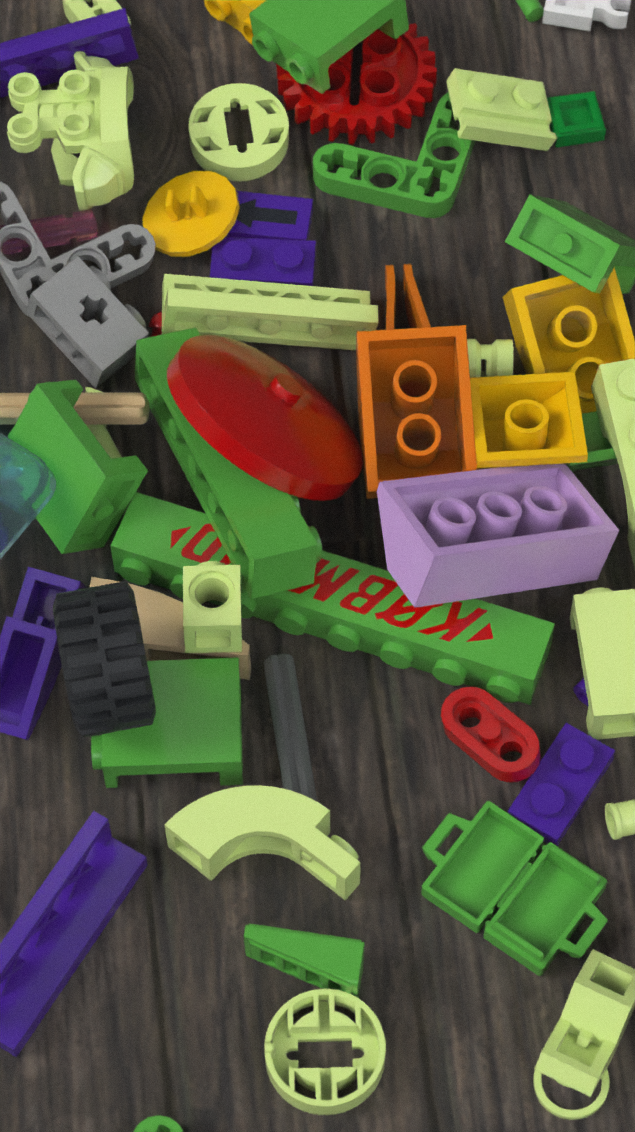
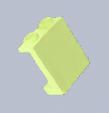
(607, 653)

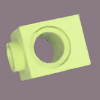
(212, 628)

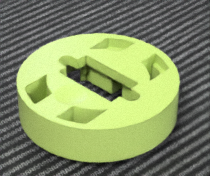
(212, 135)
(324, 1026)

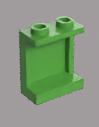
(316, 33)
(573, 243)
(89, 484)
(193, 726)

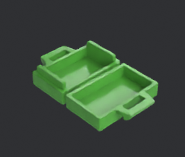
(535, 901)

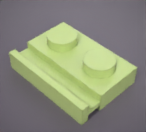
(500, 109)

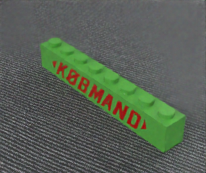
(349, 607)

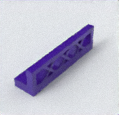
(52, 51)
(62, 926)

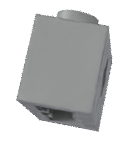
(93, 346)

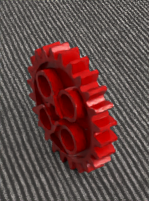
(393, 87)

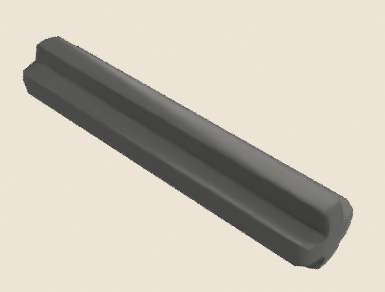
(289, 725)

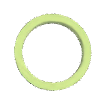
(570, 1114)

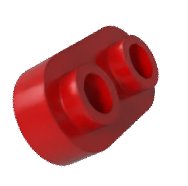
(493, 737)

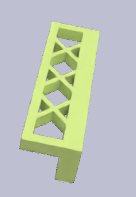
(267, 311)

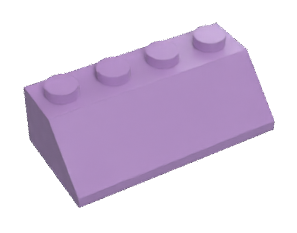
(491, 532)

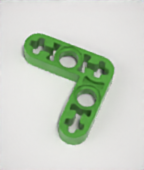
(412, 177)

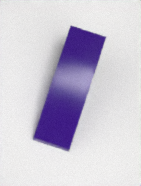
(30, 652)

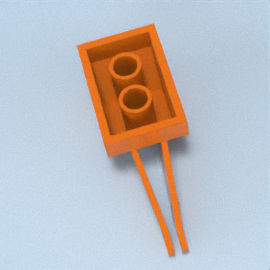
(413, 394)

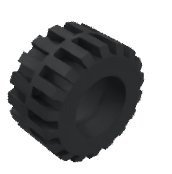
(103, 659)

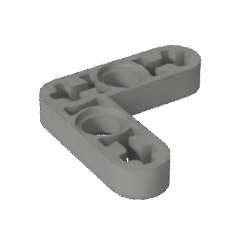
(39, 266)

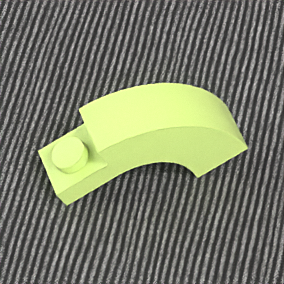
(259, 821)

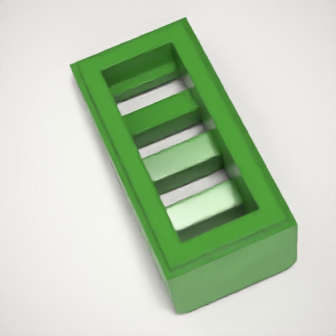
(309, 956)

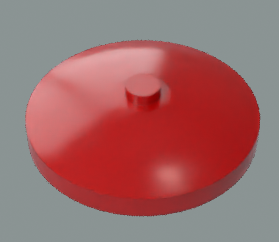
(264, 417)

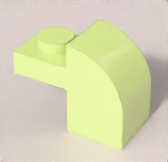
(590, 1024)

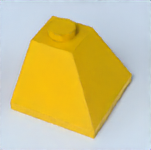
(527, 420)

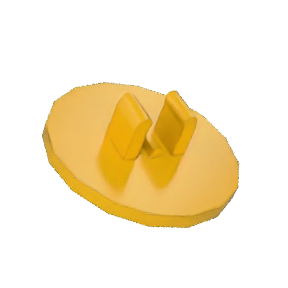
(191, 213)

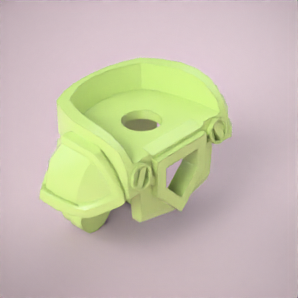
(83, 117)

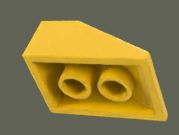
(570, 329)

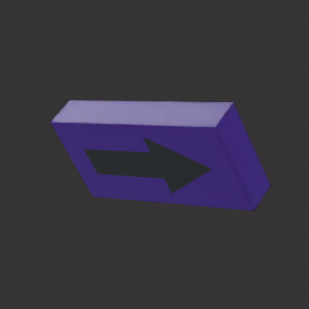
(272, 217)

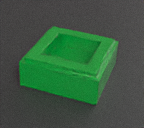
(576, 119)

